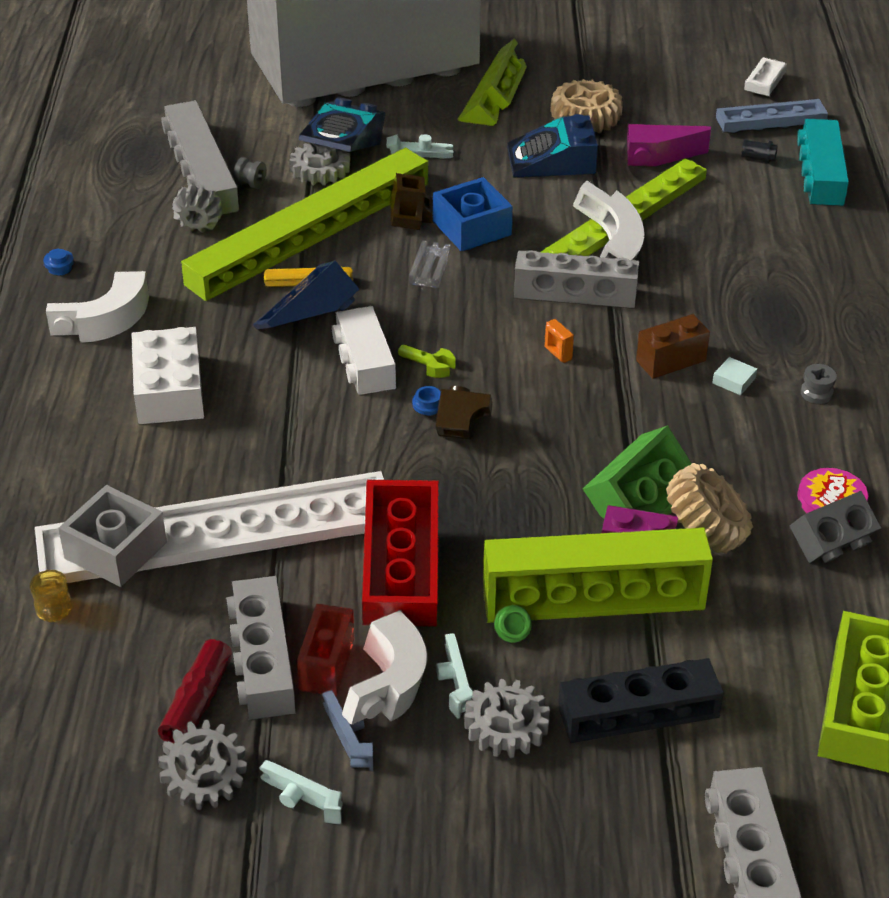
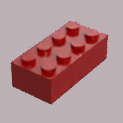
(401, 551)

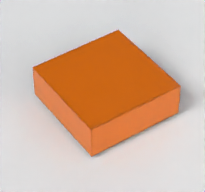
(559, 340)

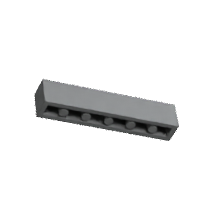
(199, 153)

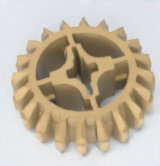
(587, 99)
(709, 502)

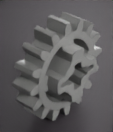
(319, 163)
(506, 718)
(189, 755)

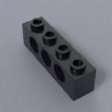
(640, 700)

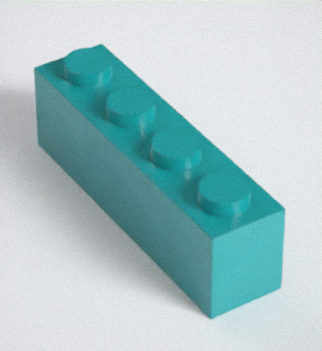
(823, 162)

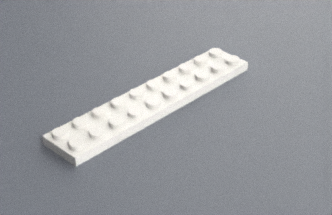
(239, 524)

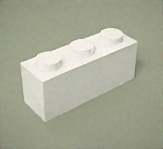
(364, 350)

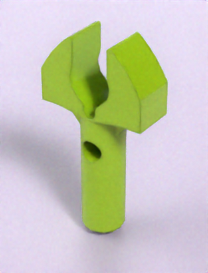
(437, 364)

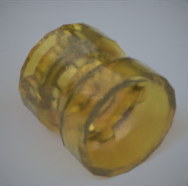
(50, 595)

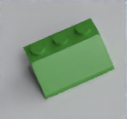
(640, 474)

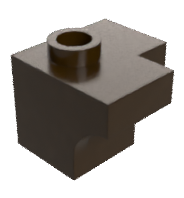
(410, 203)
(460, 411)

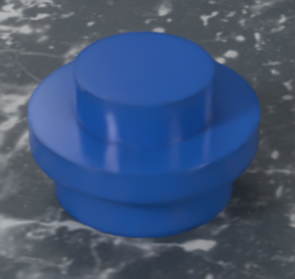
(59, 261)
(426, 400)

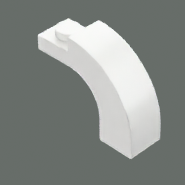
(616, 217)
(106, 315)
(402, 657)

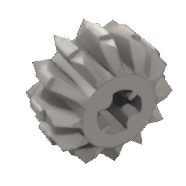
(197, 208)

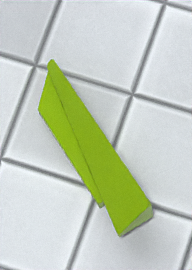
(495, 88)

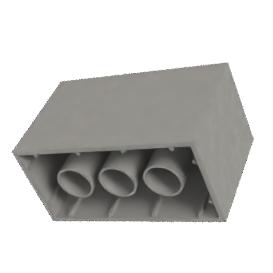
(354, 44)

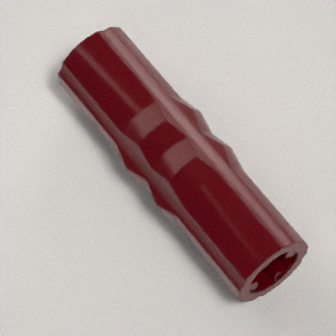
(197, 689)

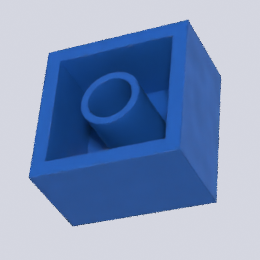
(472, 214)

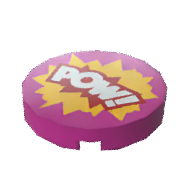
(827, 486)

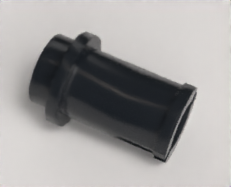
(760, 150)

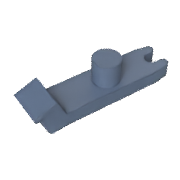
(359, 753)

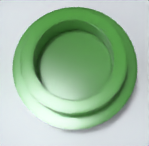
(512, 623)

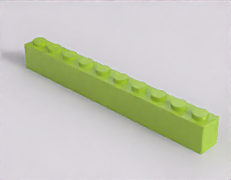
(298, 226)

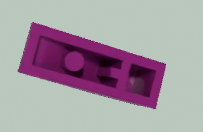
(665, 143)

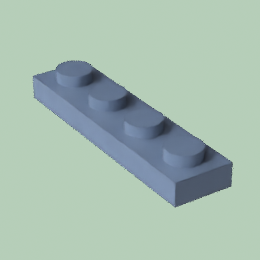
(769, 115)

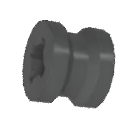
(250, 173)
(818, 383)

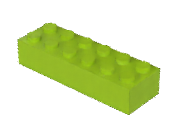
(598, 573)

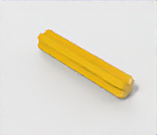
(291, 276)

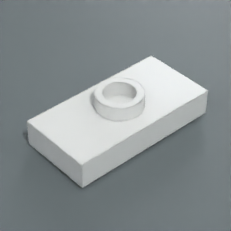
(765, 76)

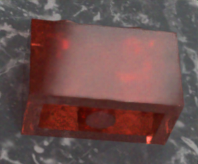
(326, 649)

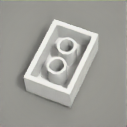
(167, 375)

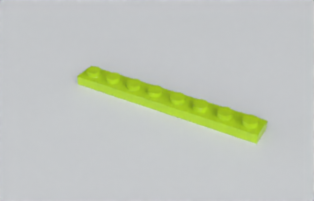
(646, 200)

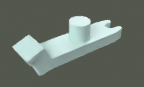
(422, 148)
(455, 669)
(298, 787)

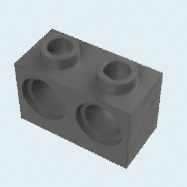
(834, 525)

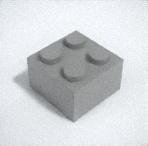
(113, 535)

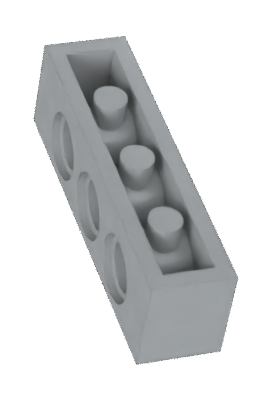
(576, 279)
(263, 648)
(758, 829)

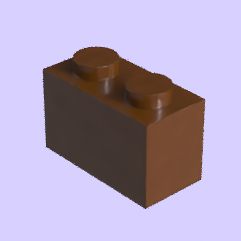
(672, 346)

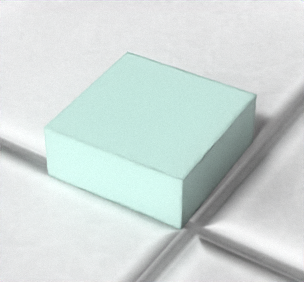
(734, 375)

